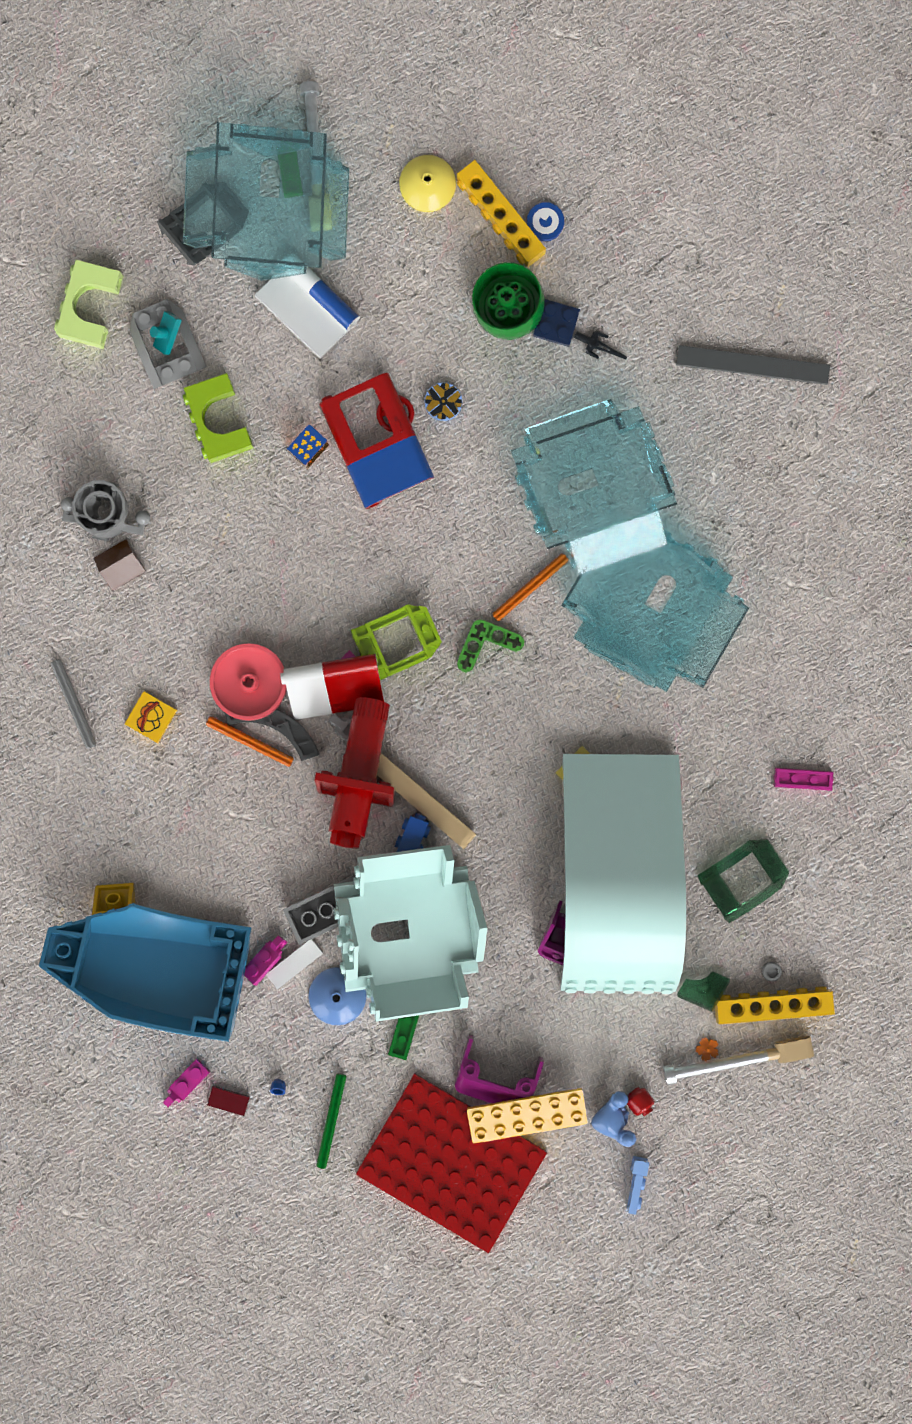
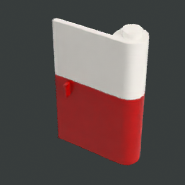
(331, 685)

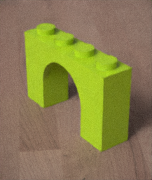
(200, 398)

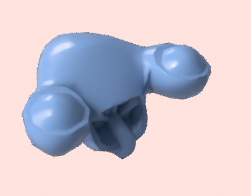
(612, 1119)

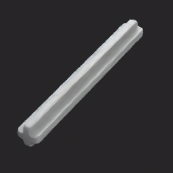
(73, 704)

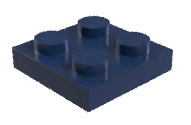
(557, 323)

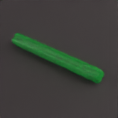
(331, 1121)

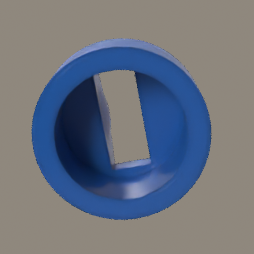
(278, 1087)

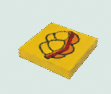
(150, 717)

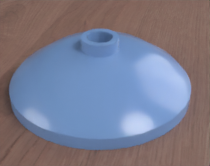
(325, 1007)

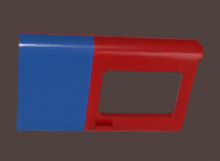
(385, 466)

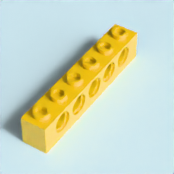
(475, 174)
(823, 1006)

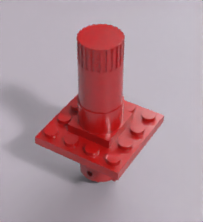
(356, 782)

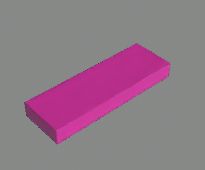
(803, 779)

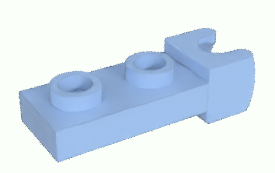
(639, 1168)

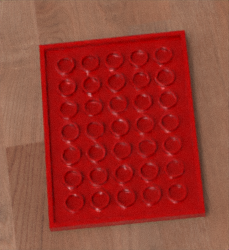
(436, 1169)

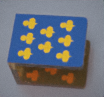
(308, 446)

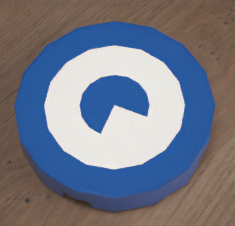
(546, 221)

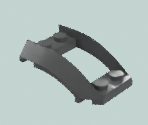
(173, 229)

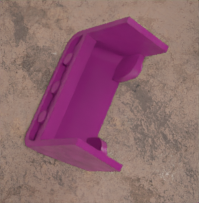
(553, 940)
(470, 1084)

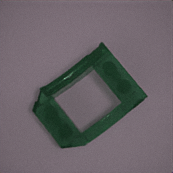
(721, 892)

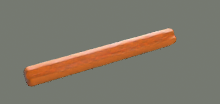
(531, 586)
(249, 741)

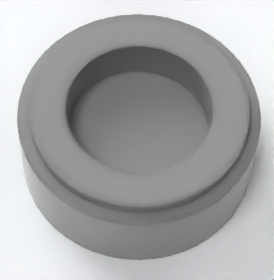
(771, 971)

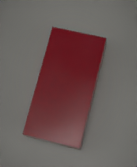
(228, 1100)

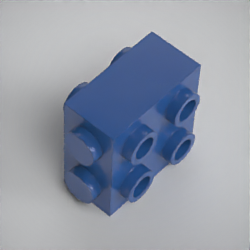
(415, 829)

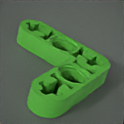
(487, 635)

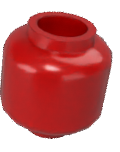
(640, 1101)

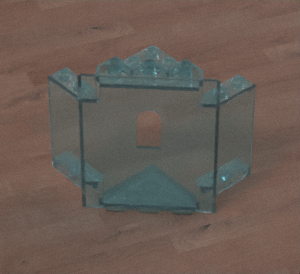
(262, 233)
(618, 514)
(652, 645)

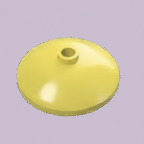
(427, 195)

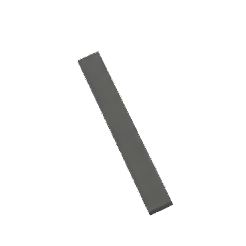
(753, 365)

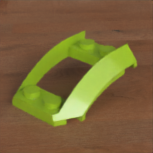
(423, 628)

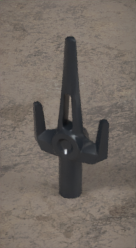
(593, 343)

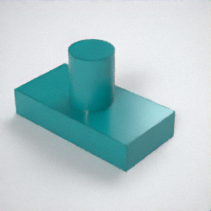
(166, 332)

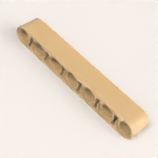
(424, 802)

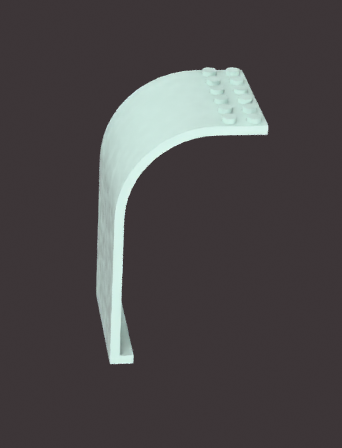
(623, 873)

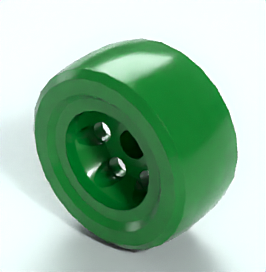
(497, 284)

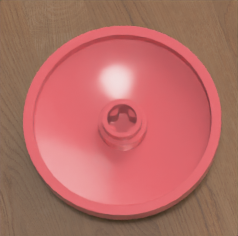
(247, 682)

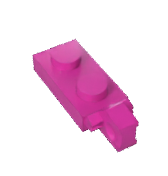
(264, 960)
(186, 1082)

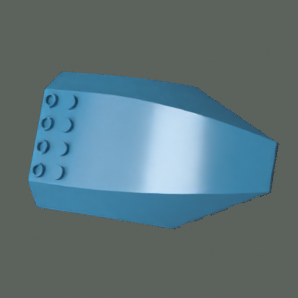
(153, 968)

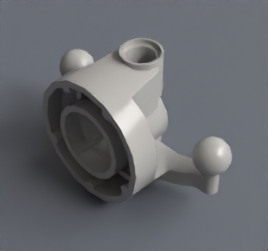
(86, 506)

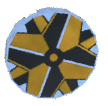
(443, 401)

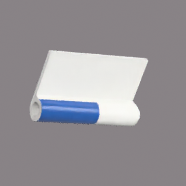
(309, 310)

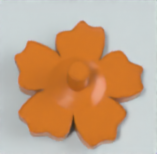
(707, 1048)

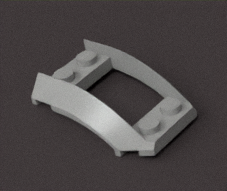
(176, 368)

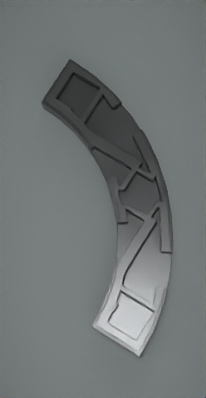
(290, 729)

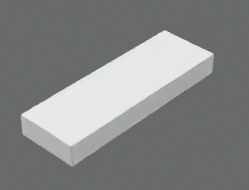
(294, 963)

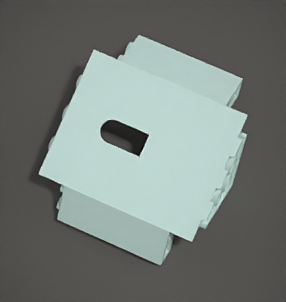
(443, 925)

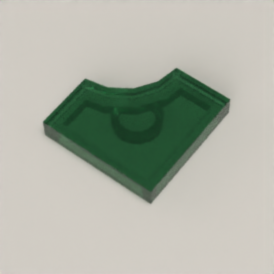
(704, 992)

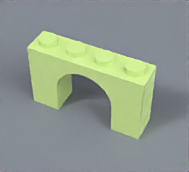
(84, 278)

